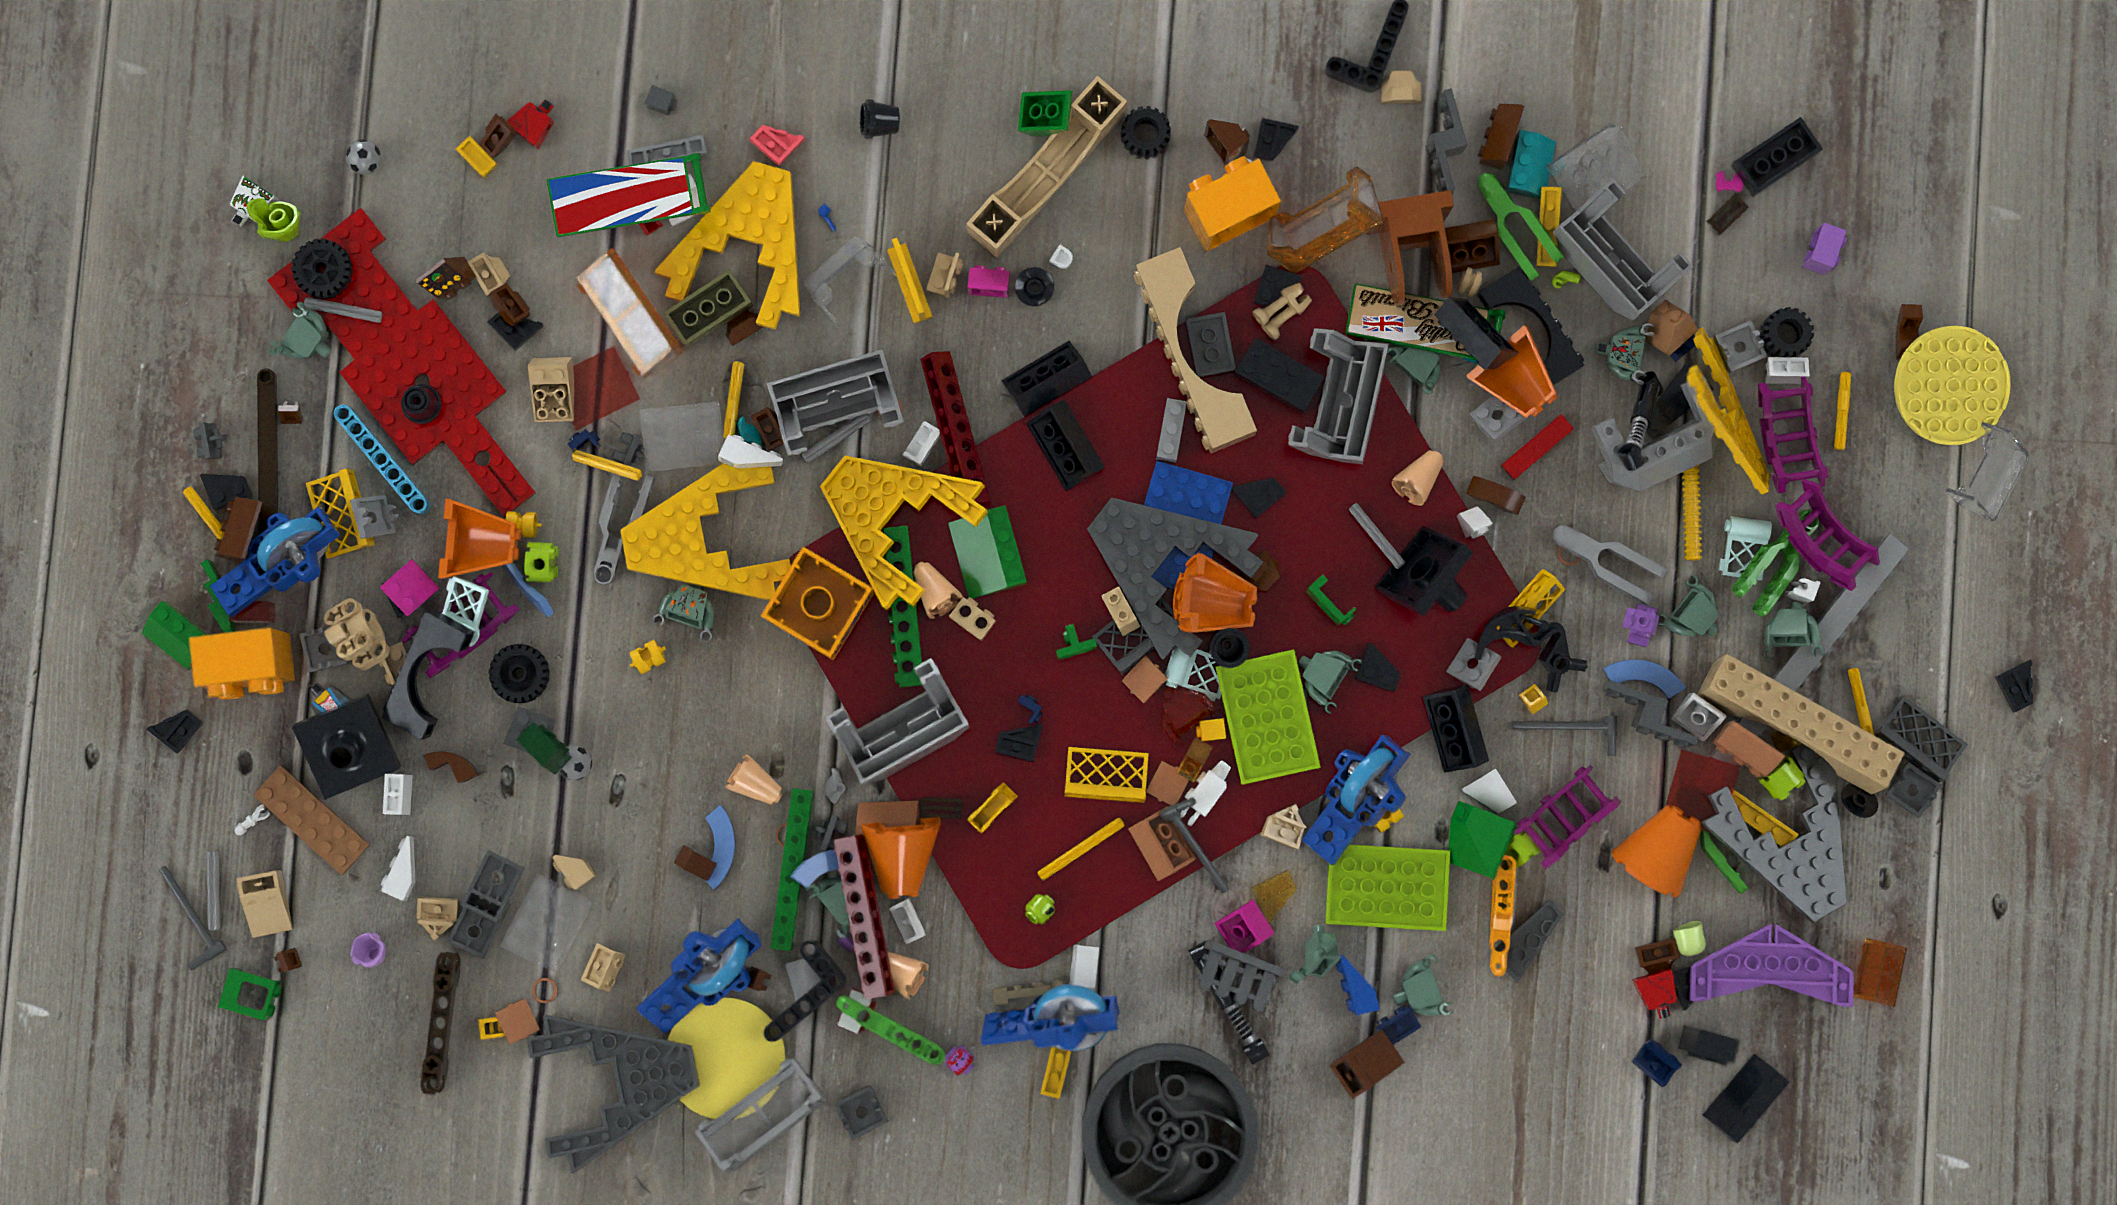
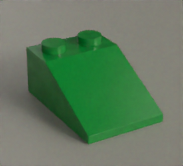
(1044, 112)

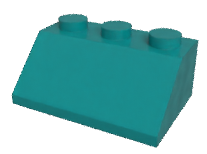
(1529, 164)

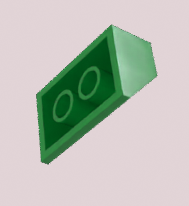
(171, 632)

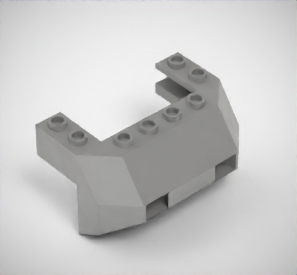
(1610, 261)
(833, 395)
(1346, 399)
(1663, 455)
(904, 732)

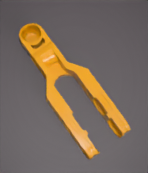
(1501, 918)

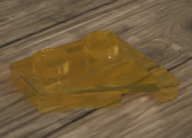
(1274, 893)

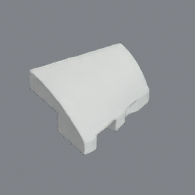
(1491, 792)

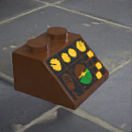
(447, 277)

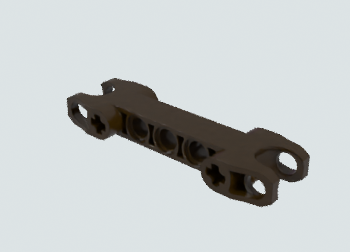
(441, 989)

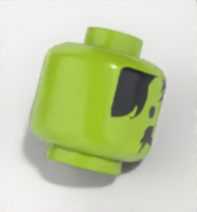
(1039, 909)

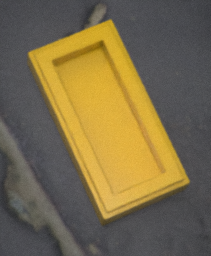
(476, 157)

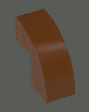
(1907, 327)
(1496, 494)
(461, 767)

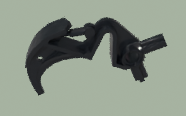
(1555, 648)

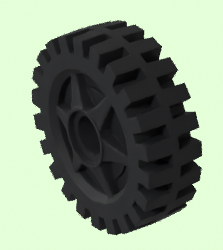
(311, 258)
(503, 673)

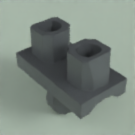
(210, 439)
(631, 442)
(834, 825)

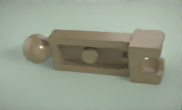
(1002, 996)

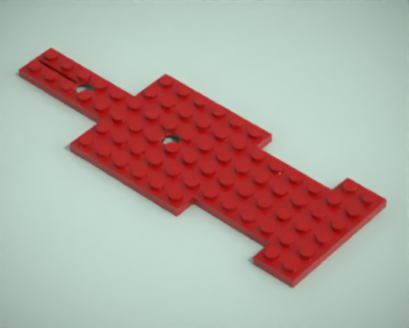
(400, 349)

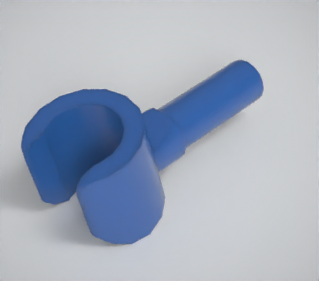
(823, 211)

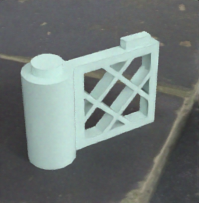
(1744, 530)
(454, 596)
(1180, 669)

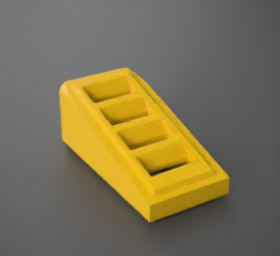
(481, 1027)

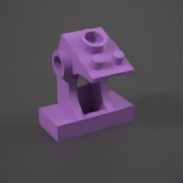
(1641, 623)

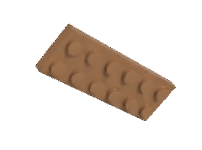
(311, 820)

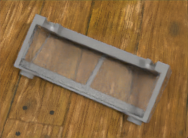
(761, 1116)

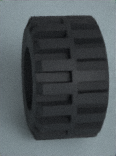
(1148, 116)
(1798, 322)

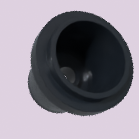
(878, 119)
(427, 409)
(1235, 653)

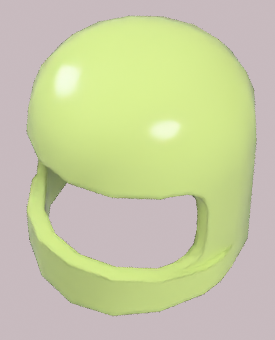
(1690, 938)

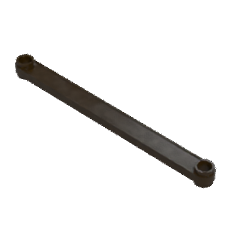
(267, 448)

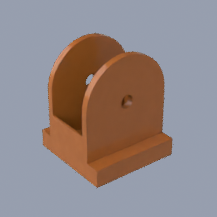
(1412, 225)

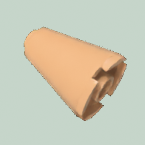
(1419, 477)
(939, 593)
(753, 782)
(906, 973)

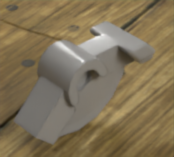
(835, 786)

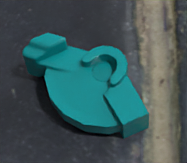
(748, 432)

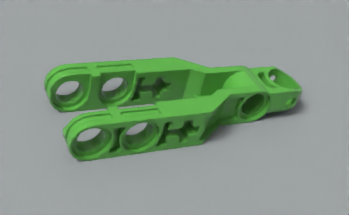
(1504, 205)
(1782, 576)
(1719, 860)
(887, 1028)

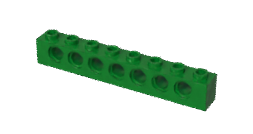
(904, 679)
(793, 856)

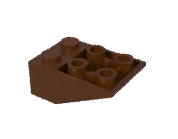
(1366, 1064)

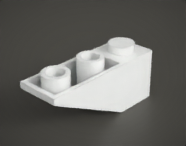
(744, 455)
(1474, 522)
(402, 875)

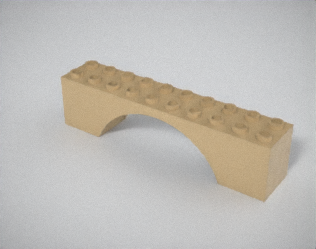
(1024, 196)
(1218, 414)
(1847, 748)

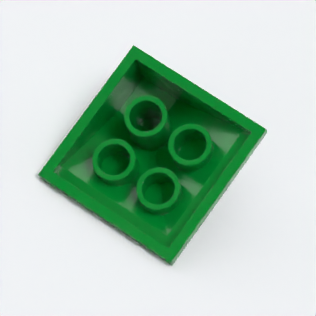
(1478, 839)

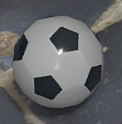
(363, 157)
(578, 765)

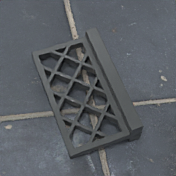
(1137, 653)
(1913, 754)

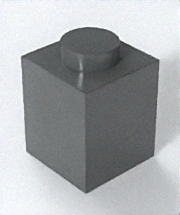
(661, 100)

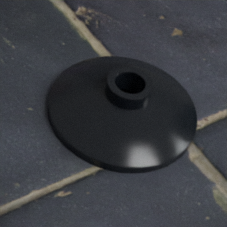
(1031, 277)
(1859, 801)

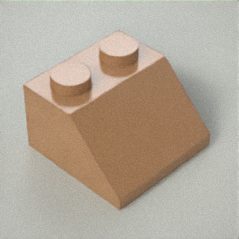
(1670, 327)

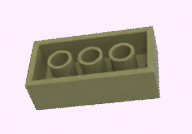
(708, 309)

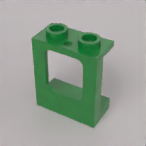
(1325, 604)
(232, 989)

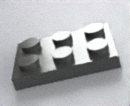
(1210, 345)

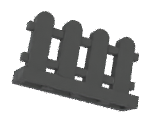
(1228, 973)

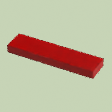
(1537, 447)

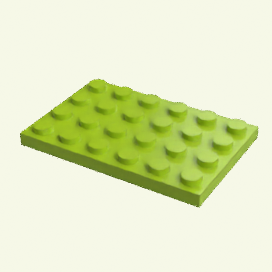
(1268, 717)
(1389, 888)

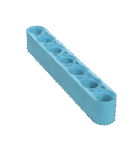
(374, 454)

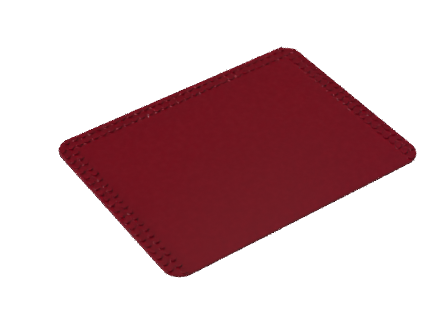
(1085, 695)

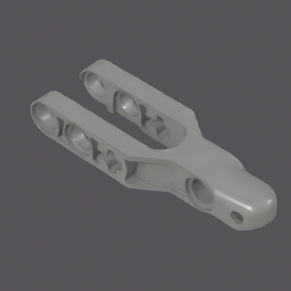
(612, 547)
(1589, 549)

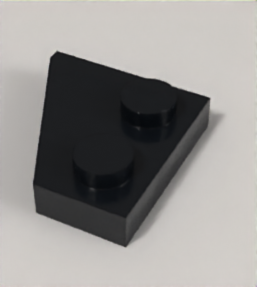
(1273, 138)
(2017, 685)
(176, 730)

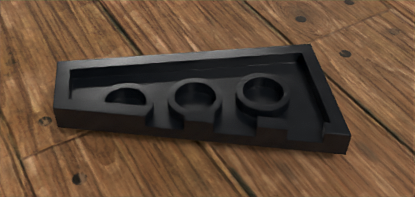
(1671, 402)

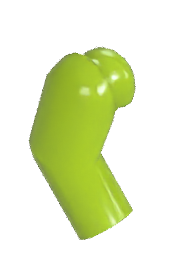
(1563, 277)

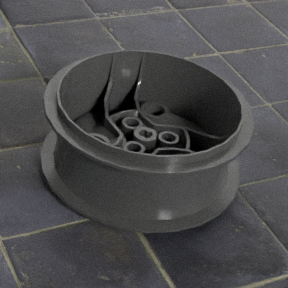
(1208, 1090)

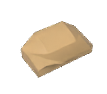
(1400, 88)
(489, 272)

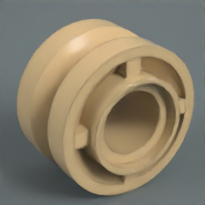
(1469, 282)

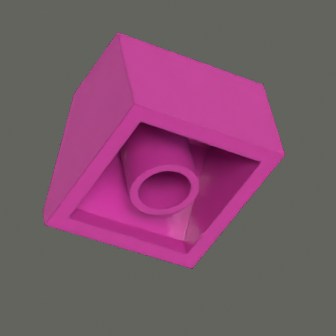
(988, 282)
(409, 587)
(1244, 927)

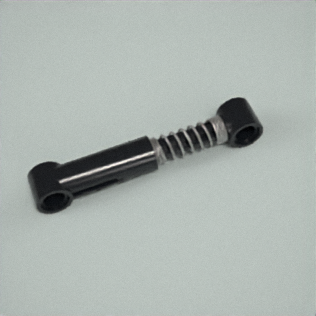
(1640, 421)
(1253, 1046)

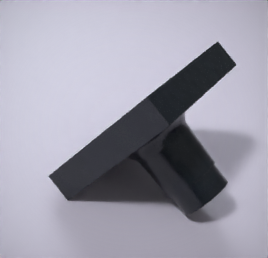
(1427, 574)
(350, 726)

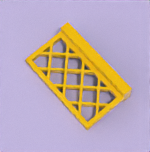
(909, 282)
(351, 491)
(1101, 791)

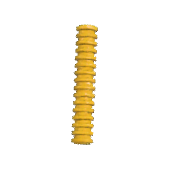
(1692, 514)

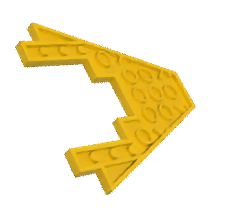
(754, 210)
(1729, 426)
(867, 496)
(672, 544)

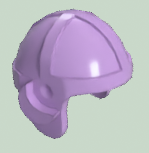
(368, 950)

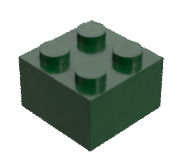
(544, 747)

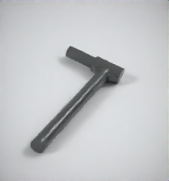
(1608, 726)
(1173, 814)
(213, 947)

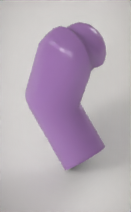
(847, 943)

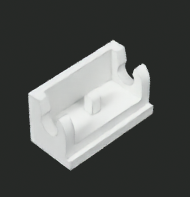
(1786, 370)
(922, 443)
(1804, 592)
(397, 794)
(907, 921)
(1084, 965)

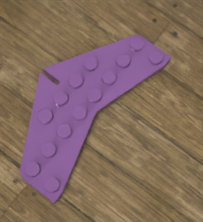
(1785, 963)

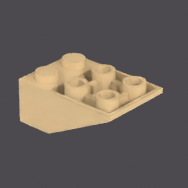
(552, 389)
(265, 903)

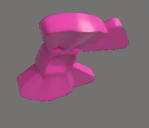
(1721, 183)

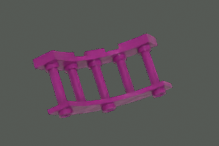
(1771, 439)
(1810, 549)
(490, 627)
(1573, 834)

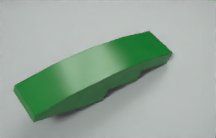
(216, 607)

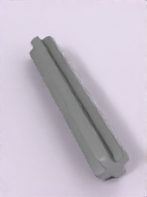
(343, 309)
(836, 437)
(1376, 535)
(213, 890)

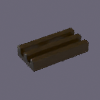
(1715, 225)
(951, 800)

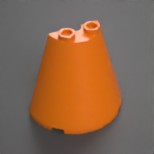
(1522, 380)
(476, 540)
(1212, 597)
(1661, 850)
(901, 854)

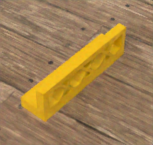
(1534, 592)

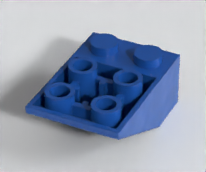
(1360, 993)

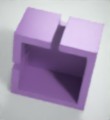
(1826, 244)

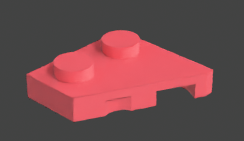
(775, 143)

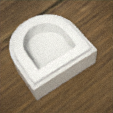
(1062, 257)

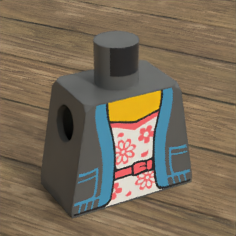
(327, 698)

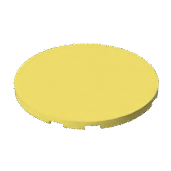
(1951, 385)
(728, 1053)

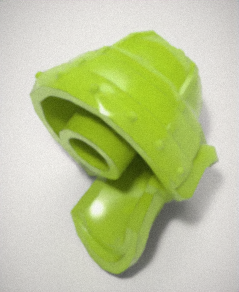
(275, 221)

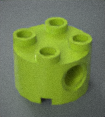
(534, 569)
(1783, 779)
(1522, 847)

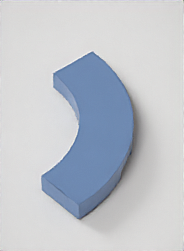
(530, 593)
(1647, 672)
(724, 845)
(816, 866)

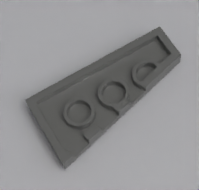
(1529, 939)

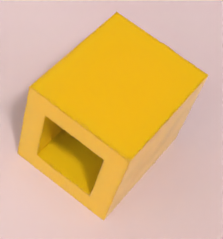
(1211, 730)

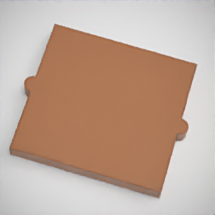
(1144, 679)
(1167, 784)
(517, 1021)

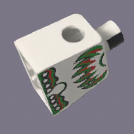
(244, 193)

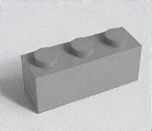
(1171, 430)

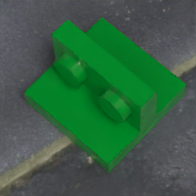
(1075, 647)

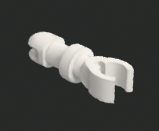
(250, 820)

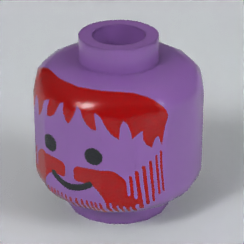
(959, 1060)

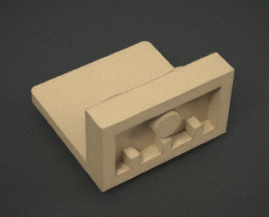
(944, 274)

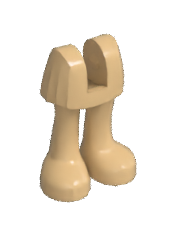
(1294, 306)

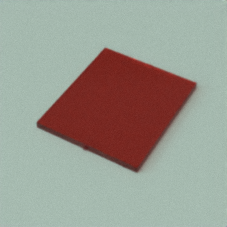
(601, 388)
(1695, 779)

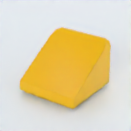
(1533, 699)

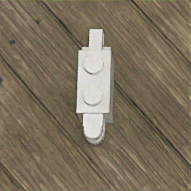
(1208, 791)

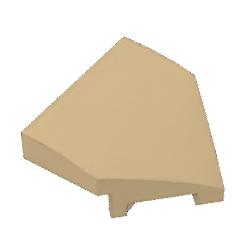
(1285, 827)
(437, 914)

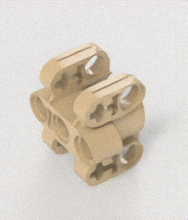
(354, 635)

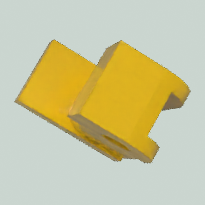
(992, 807)

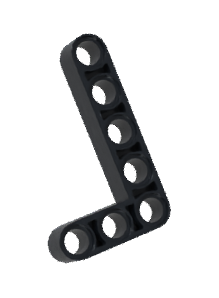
(1378, 54)
(810, 997)

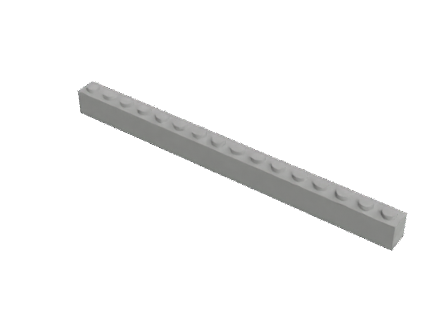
(1832, 625)

